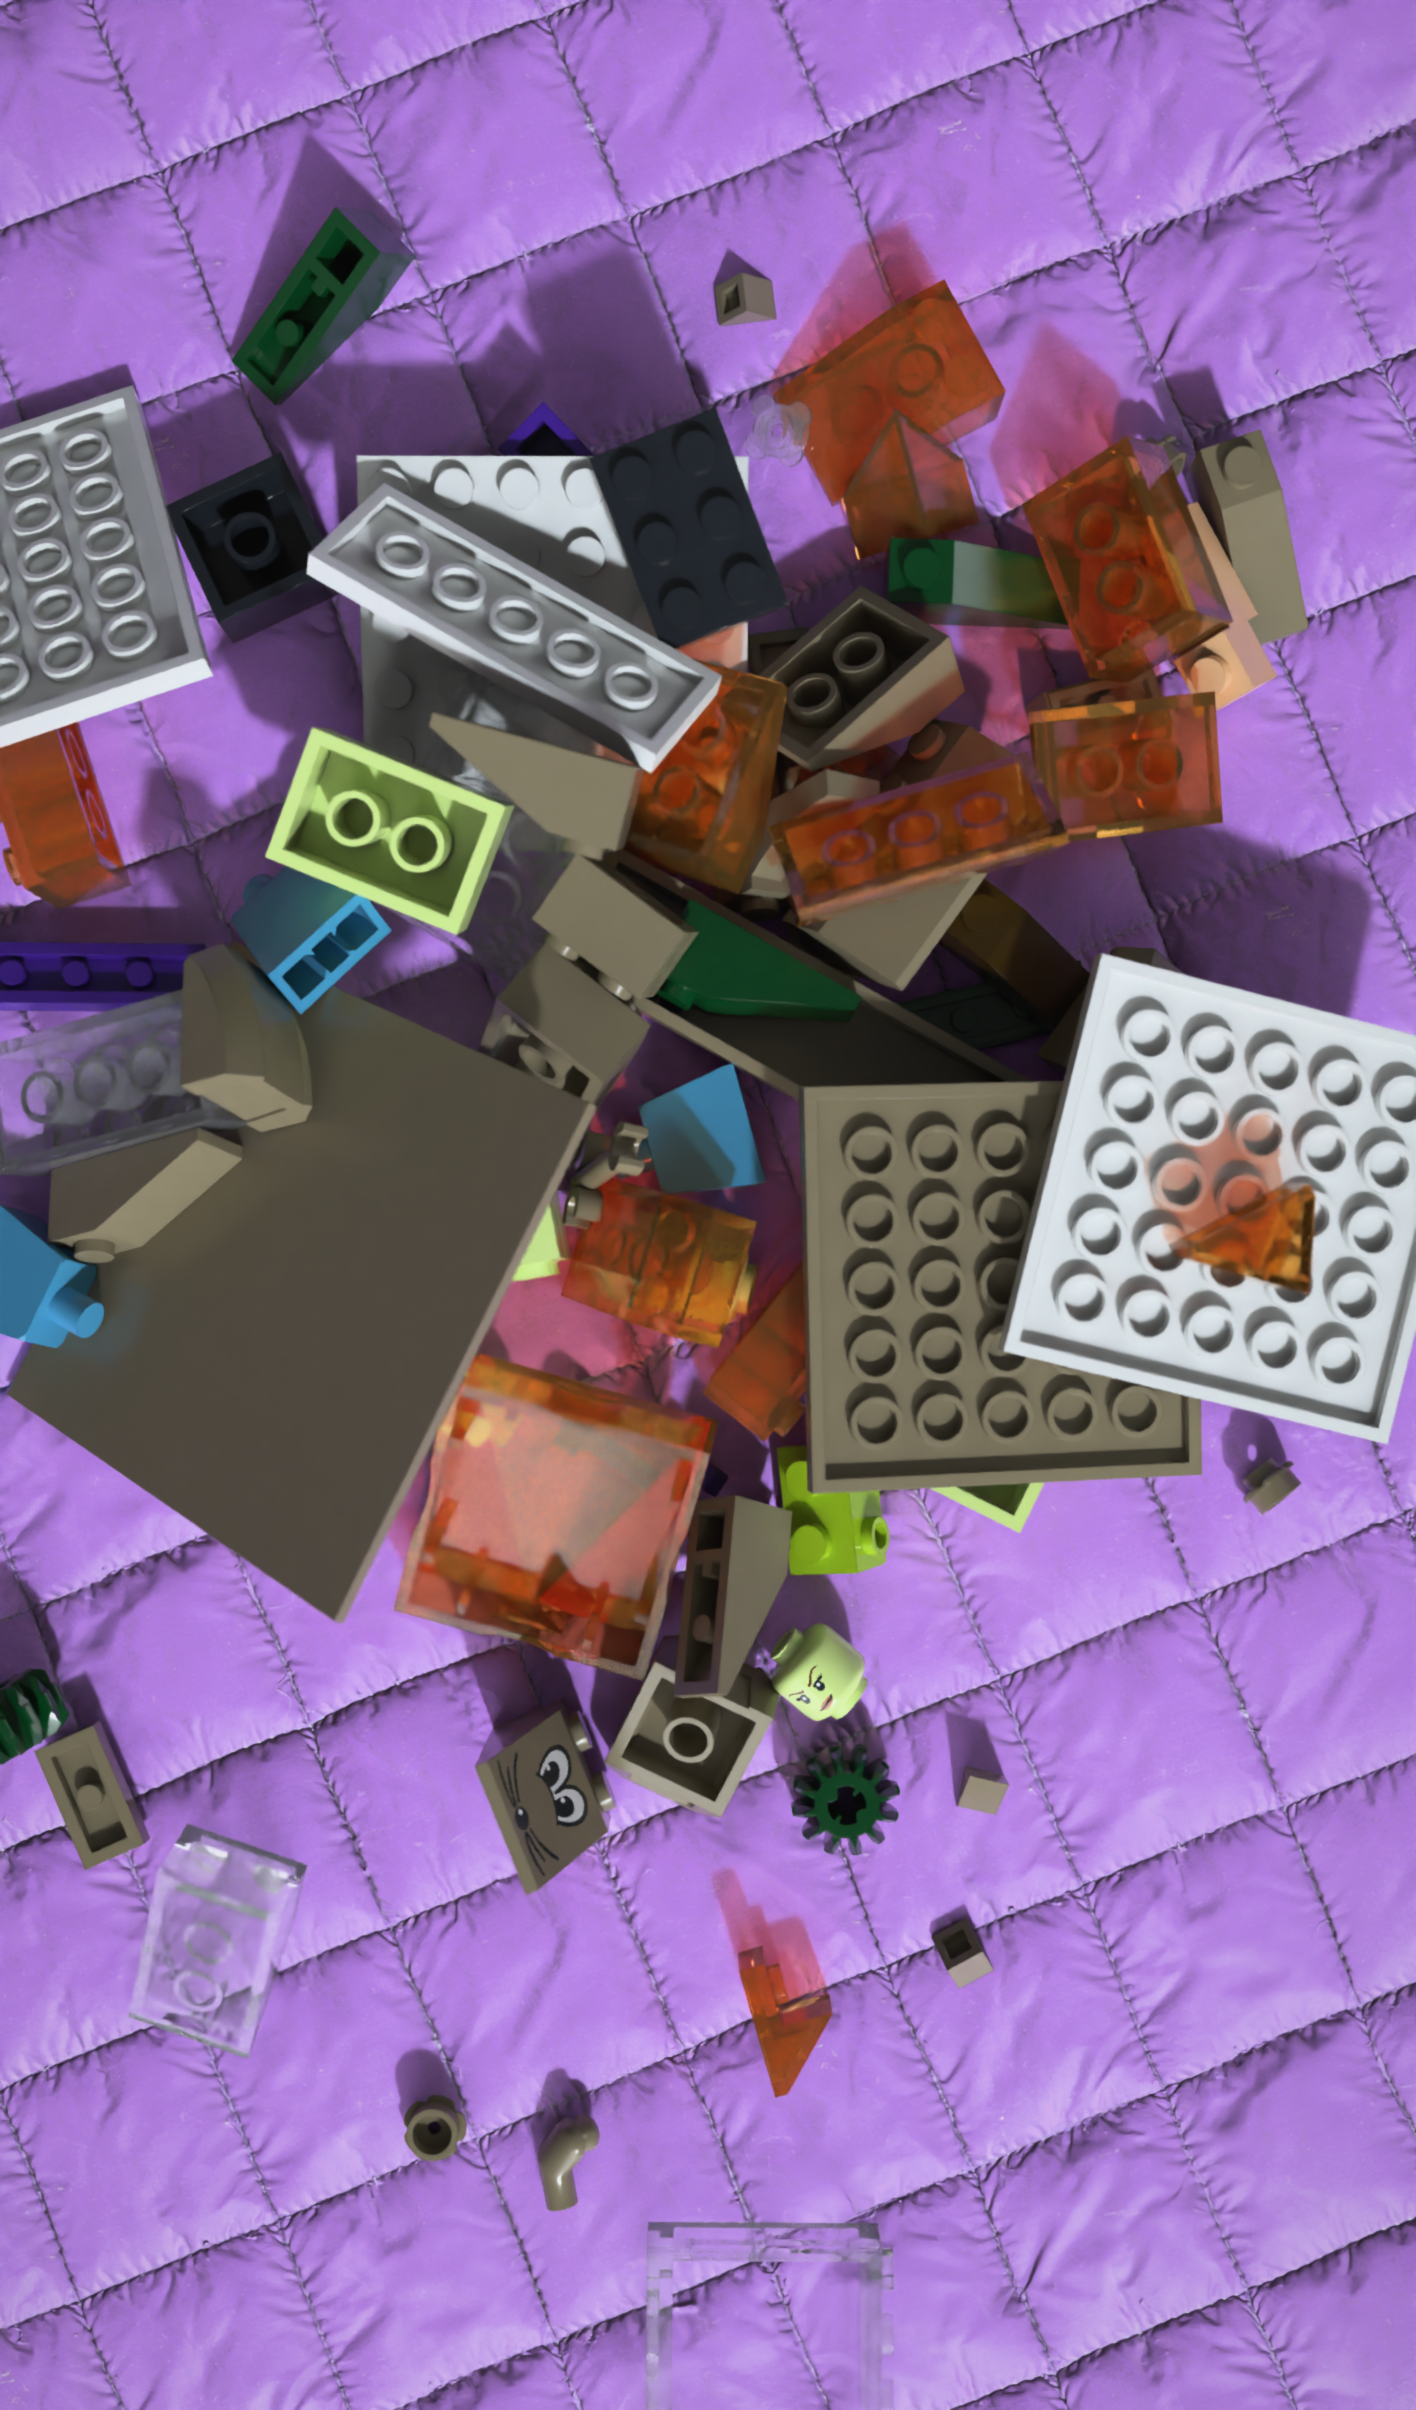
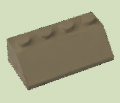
(897, 936)

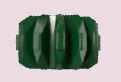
(28, 1712)
(866, 1807)

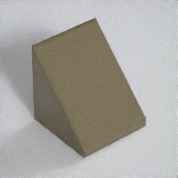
(745, 300)
(982, 1790)
(962, 1953)

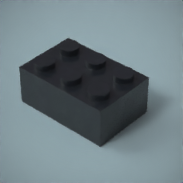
(689, 531)

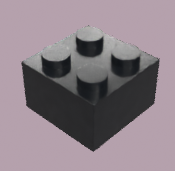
(251, 547)

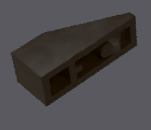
(1015, 955)

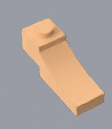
(1232, 657)

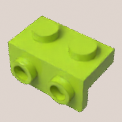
(829, 1529)

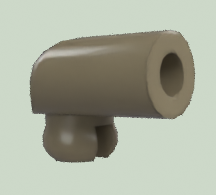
(559, 2155)

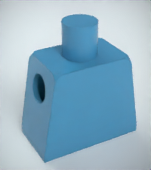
(305, 932)
(700, 1137)
(42, 1284)

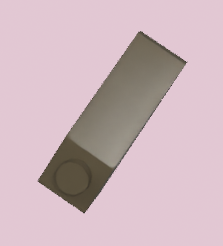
(1249, 517)
(133, 1192)
(730, 1584)

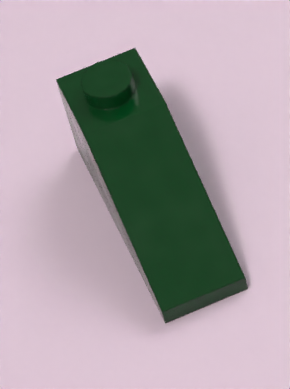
(323, 301)
(970, 585)
(744, 975)

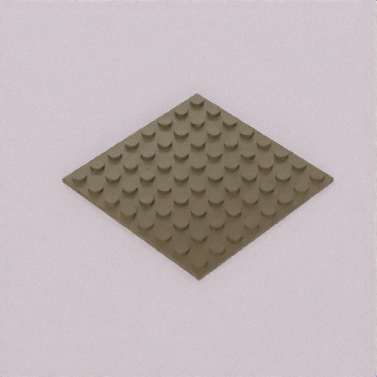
(319, 1301)

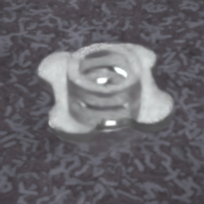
(795, 433)

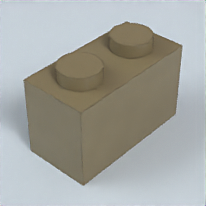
(613, 927)

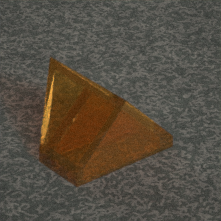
(907, 489)
(1260, 1241)

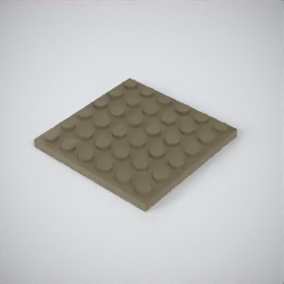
(907, 1282)

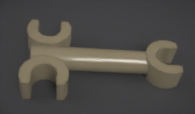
(596, 1162)

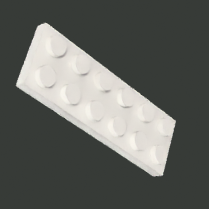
(515, 626)

